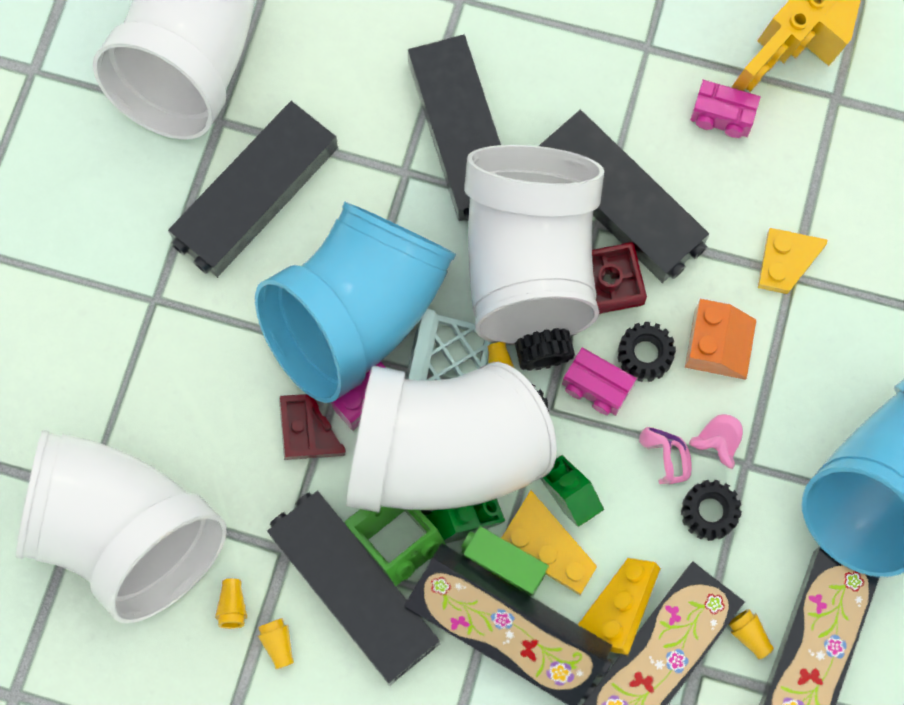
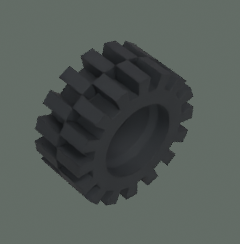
(659, 339)
(544, 349)
(724, 496)

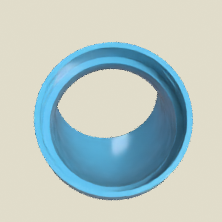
(349, 301)
(859, 495)

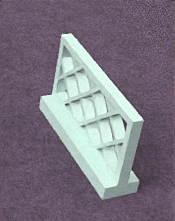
(424, 341)

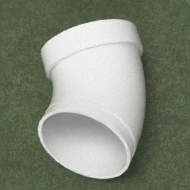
(173, 62)
(531, 240)
(449, 440)
(116, 526)

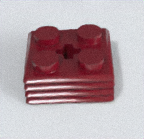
(623, 265)

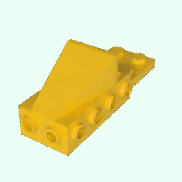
(812, 24)

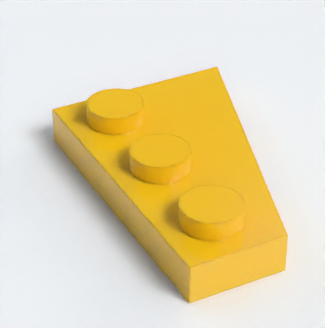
(544, 538)
(622, 604)

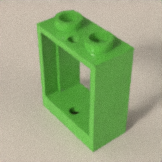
(367, 523)
(504, 560)

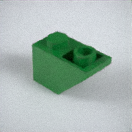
(572, 492)
(458, 522)

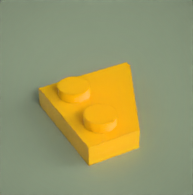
(787, 259)

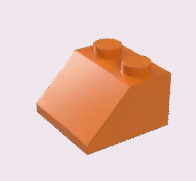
(720, 339)

